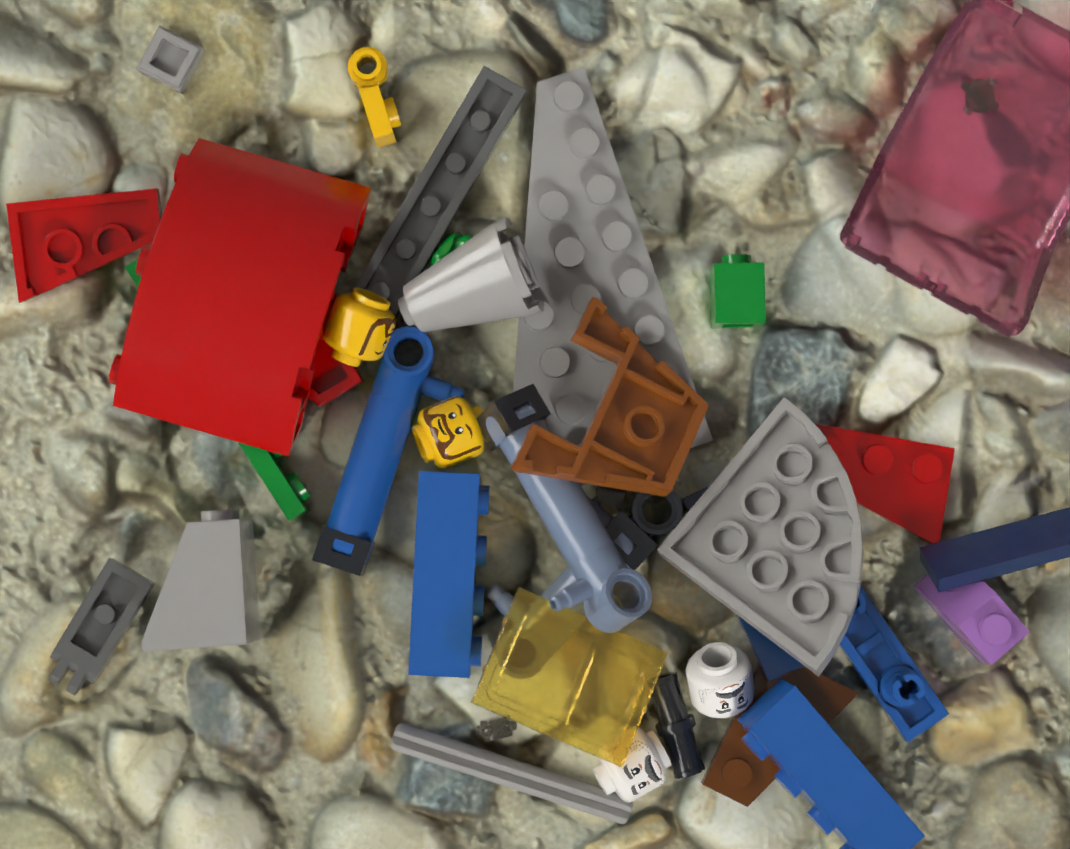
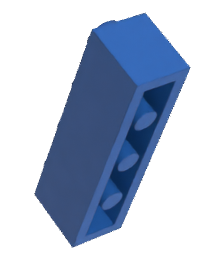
(446, 574)
(825, 772)

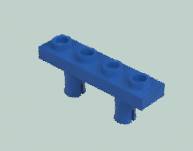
(890, 672)

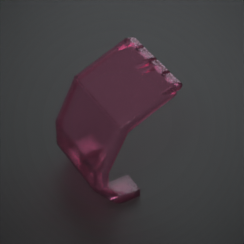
(980, 195)

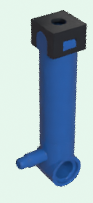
(376, 453)

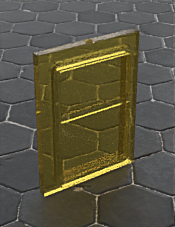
(569, 678)

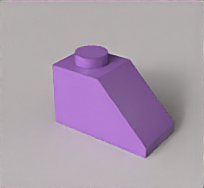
(976, 618)

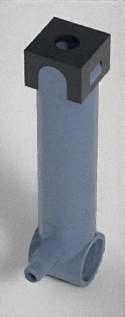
(570, 522)

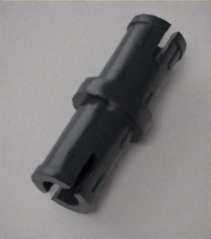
(676, 726)

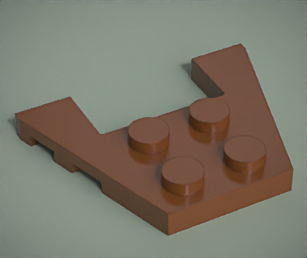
(639, 425)

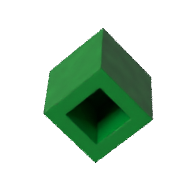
(737, 293)

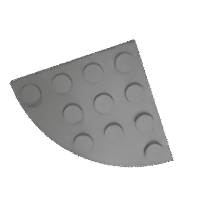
(779, 538)

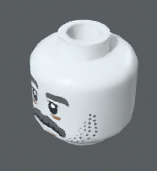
(720, 680)
(641, 772)

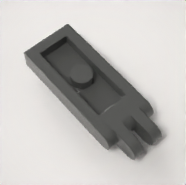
(99, 624)

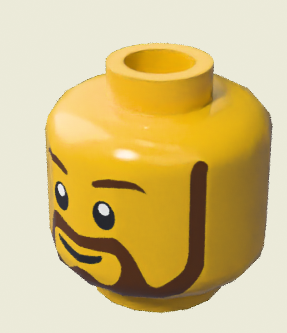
(359, 327)
(449, 432)

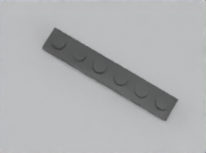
(442, 186)

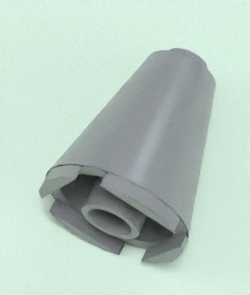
(474, 284)

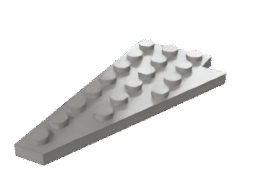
(584, 247)

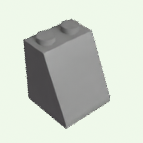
(208, 588)

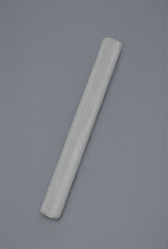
(510, 773)

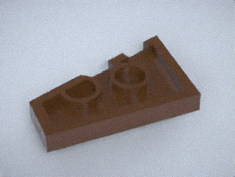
(735, 768)

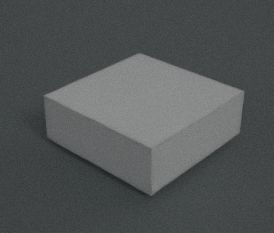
(170, 59)

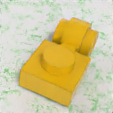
(380, 113)

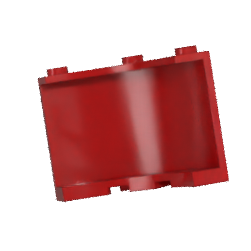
(237, 295)

